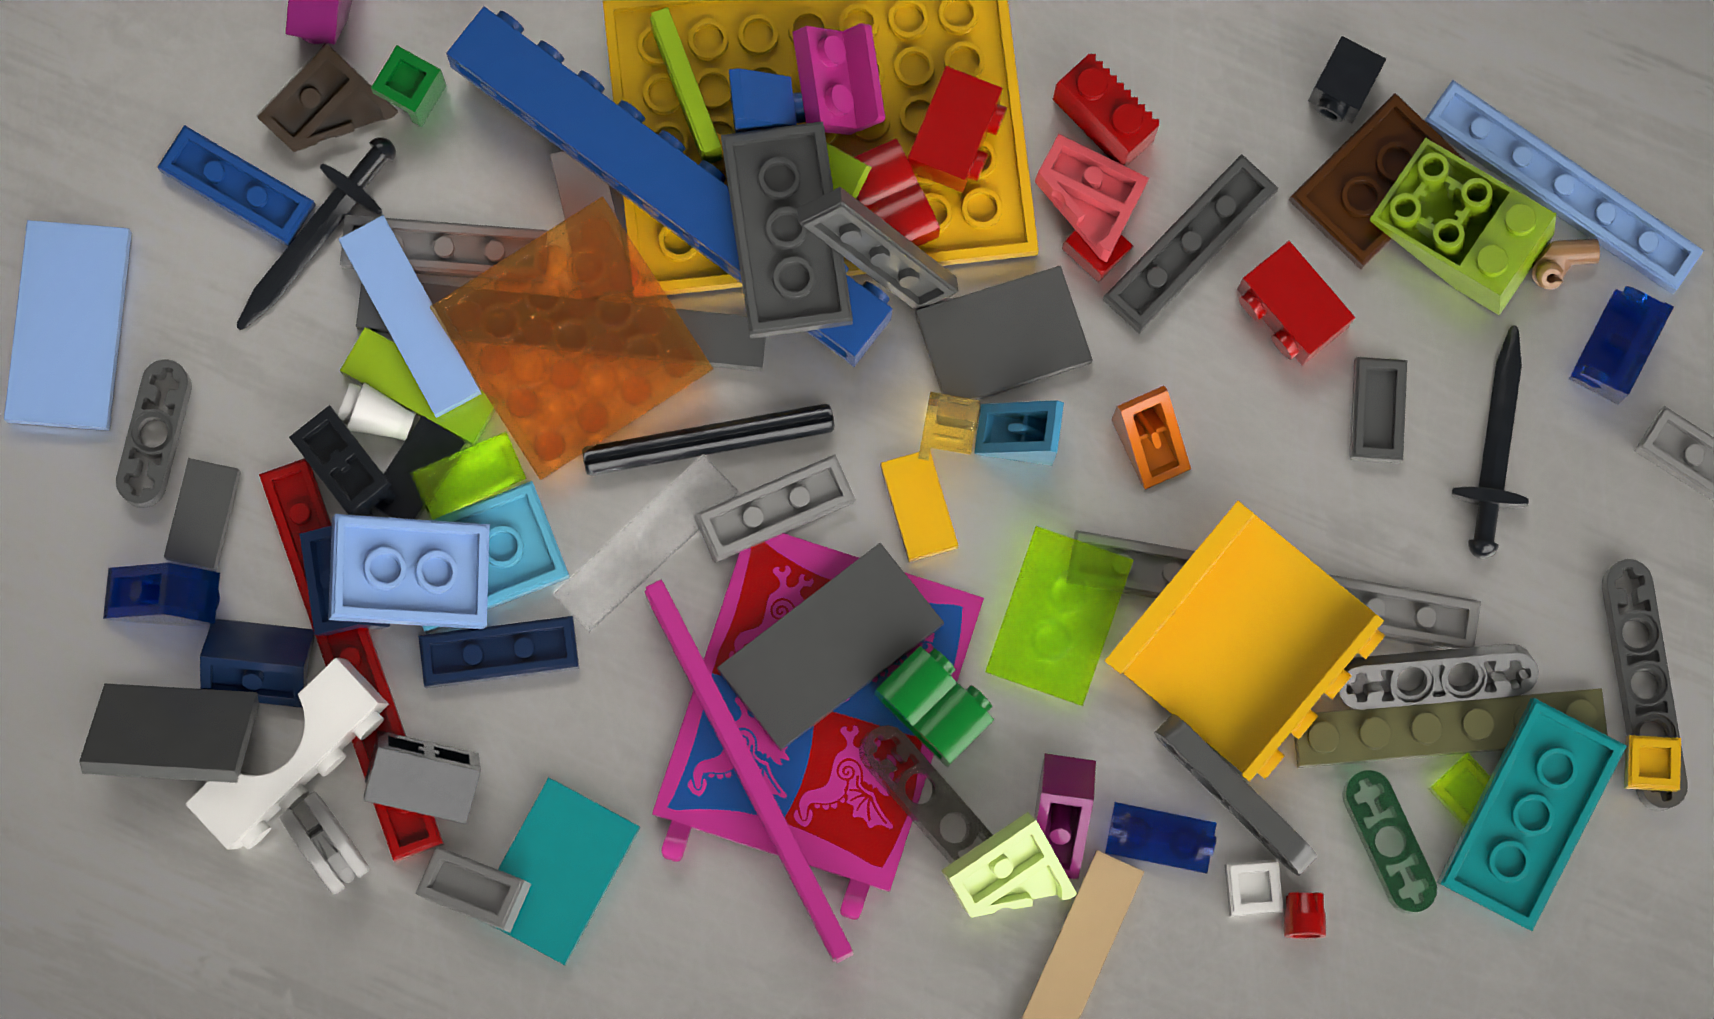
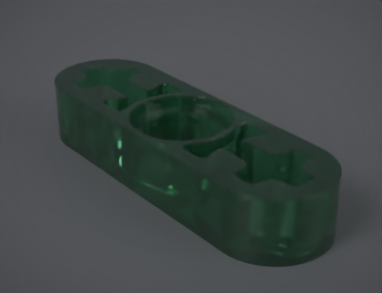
(1416, 872)

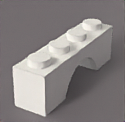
(336, 710)

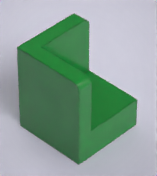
(410, 84)

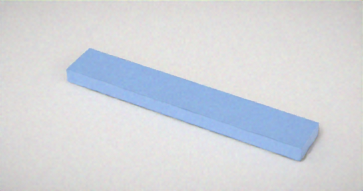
(1563, 187)

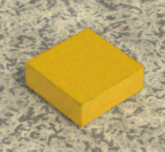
(1652, 763)

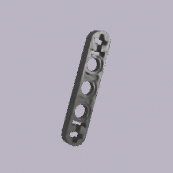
(1648, 658)

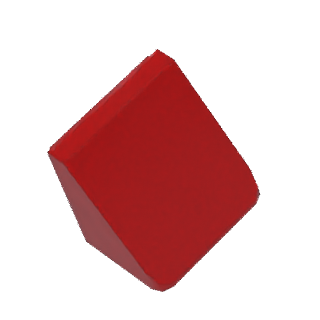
(1089, 261)

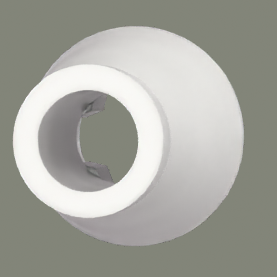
(374, 413)

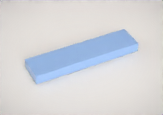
(408, 316)

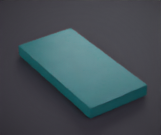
(1531, 814)

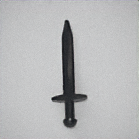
(318, 229)
(1491, 492)

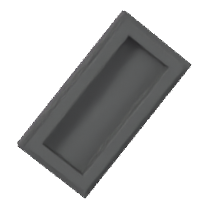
(1378, 410)
(202, 514)

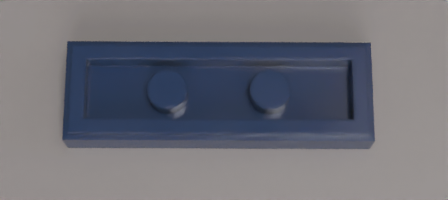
(498, 652)

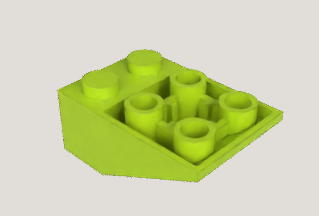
(1465, 225)

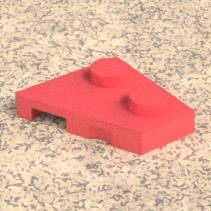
(1090, 192)

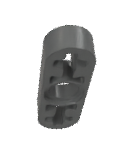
(141, 415)

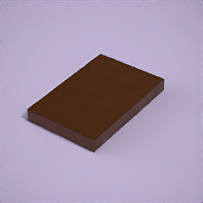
(1359, 176)

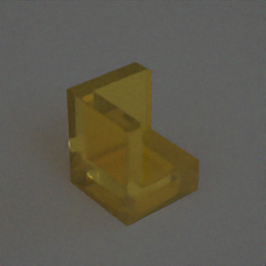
(949, 424)

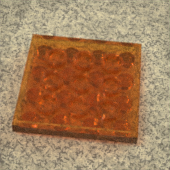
(571, 338)

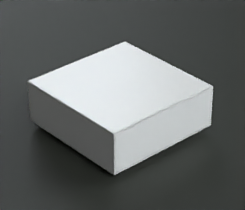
(1253, 887)

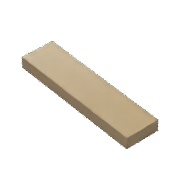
(1084, 939)

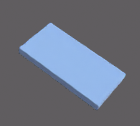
(68, 325)

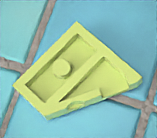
(1008, 871)

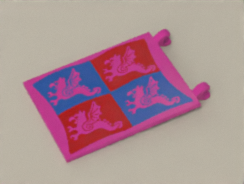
(819, 782)

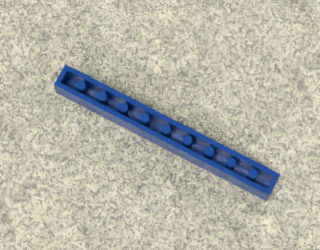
(630, 155)

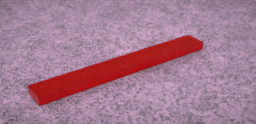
(299, 509)

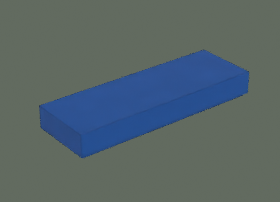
(236, 186)

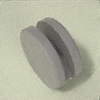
(325, 845)

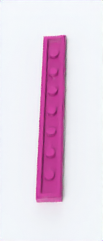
(748, 772)

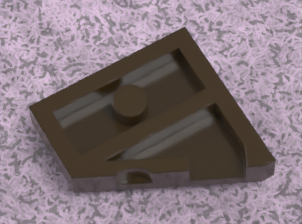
(323, 102)

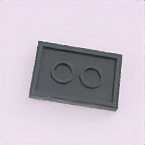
(1004, 336)
(170, 733)

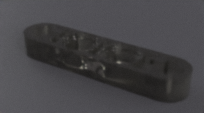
(943, 797)

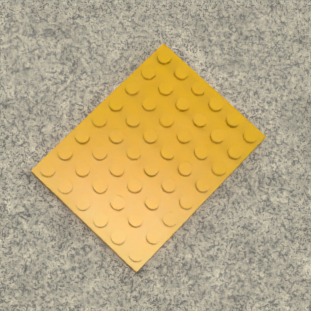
(911, 48)

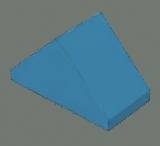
(1020, 431)

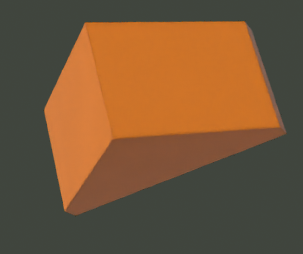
(1151, 437)

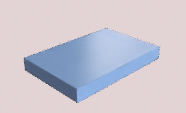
(409, 571)

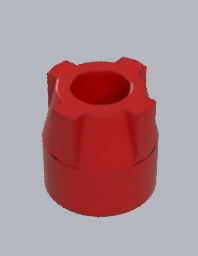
(1305, 916)

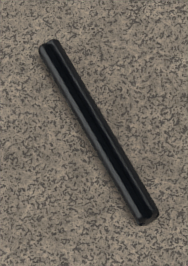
(709, 439)

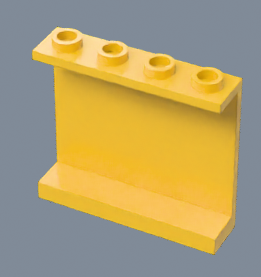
(1247, 642)

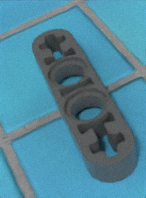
(1436, 670)
(1235, 794)

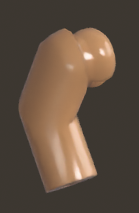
(1559, 257)

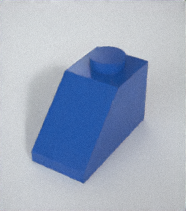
(763, 101)

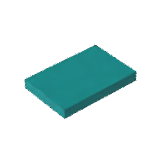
(569, 858)

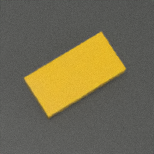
(919, 506)

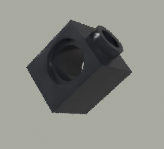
(1346, 81)

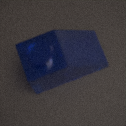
(162, 594)

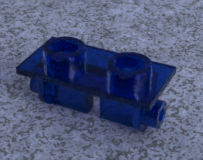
(1161, 838)

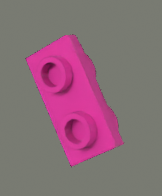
(839, 78)

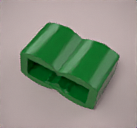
(935, 705)

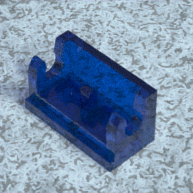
(1620, 343)

